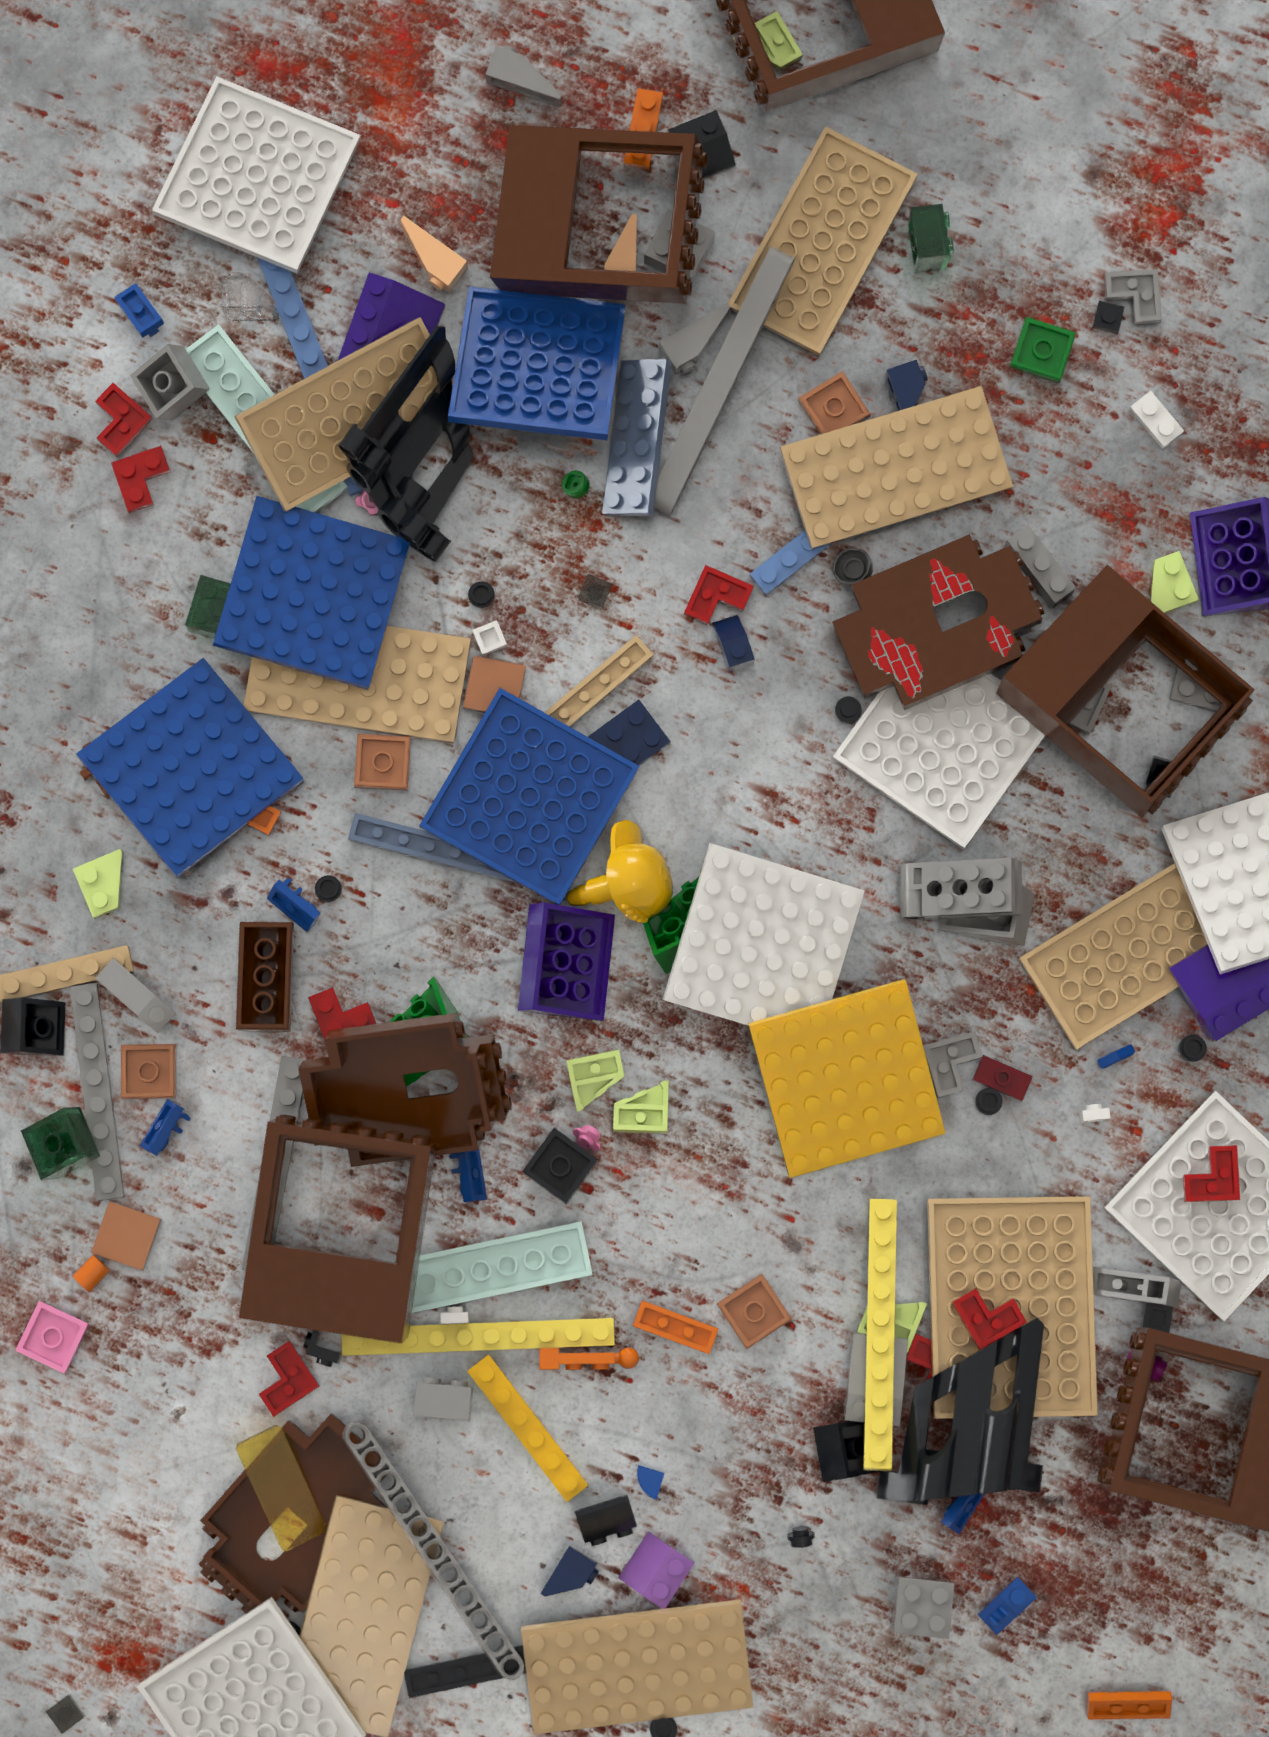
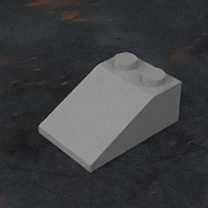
(995, 929)
(855, 1392)

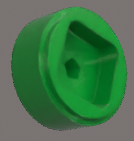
(575, 484)

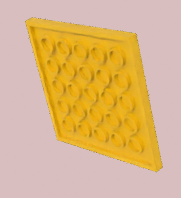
(847, 1078)

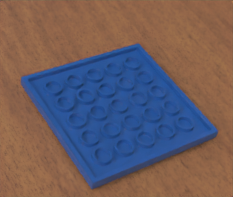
(537, 363)
(311, 593)
(190, 767)
(529, 796)

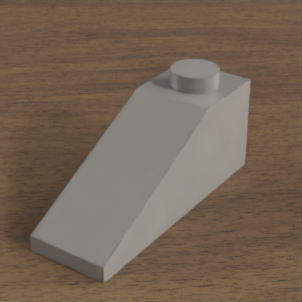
(514, 73)
(689, 343)
(135, 995)
(1136, 1287)

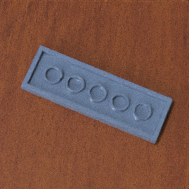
(637, 437)

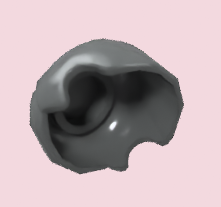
(852, 566)

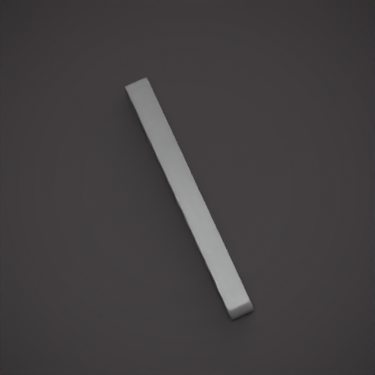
(721, 379)
(443, 1560)

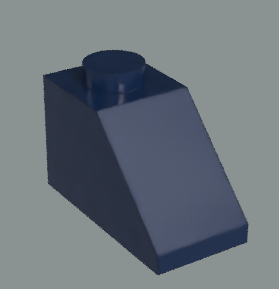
(906, 383)
(733, 643)
(571, 1573)

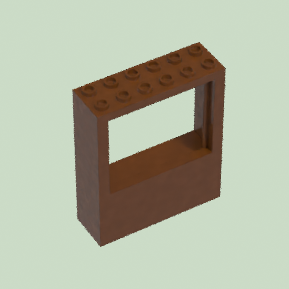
(895, 34)
(540, 206)
(1086, 651)
(330, 1288)
(1250, 1487)

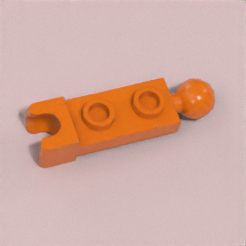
(552, 1358)

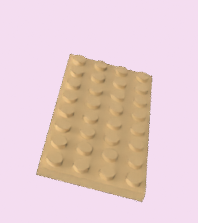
(833, 232)
(301, 426)
(896, 467)
(410, 694)
(1116, 957)
(366, 1607)
(637, 1666)

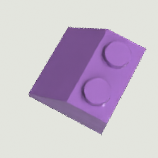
(656, 1570)

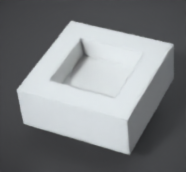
(489, 638)
(1094, 1114)
(455, 1316)

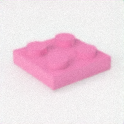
(52, 1337)

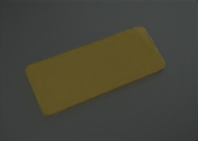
(280, 1487)

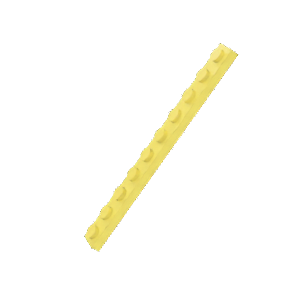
(880, 1335)
(489, 1337)

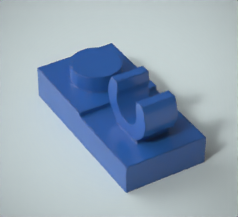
(139, 311)
(293, 904)
(166, 1120)
(471, 1175)
(960, 1511)
(1007, 1605)

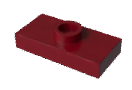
(1002, 1078)

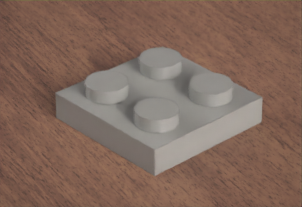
(1190, 693)

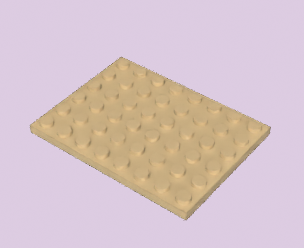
(1027, 1253)

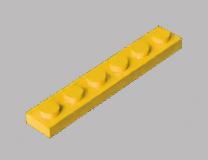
(527, 1428)

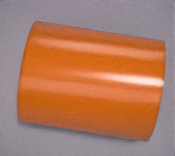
(91, 1273)

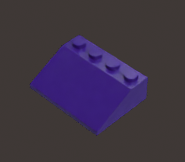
(386, 307)
(1233, 556)
(566, 962)
(1224, 999)

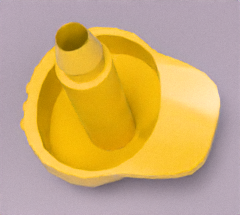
(634, 877)

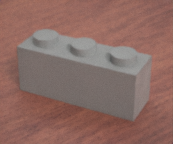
(1041, 567)

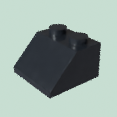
(714, 139)
(32, 1027)
(841, 1450)
(605, 1519)

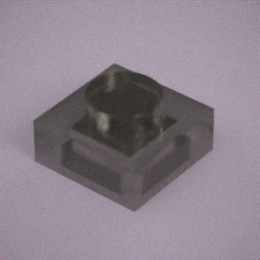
(595, 591)
(65, 1714)

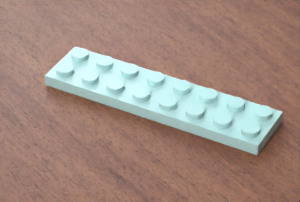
(238, 387)
(501, 1266)

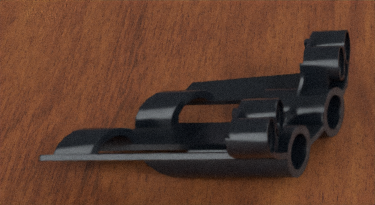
(391, 449)
(985, 1446)

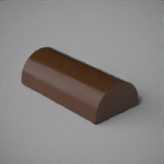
(265, 977)

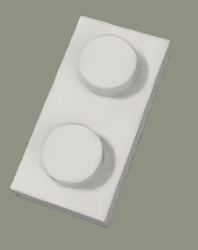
(1156, 419)

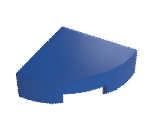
(1116, 1056)
(650, 1480)

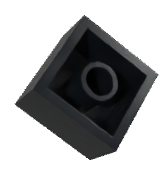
(560, 1166)

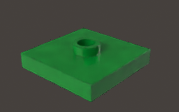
(1042, 350)

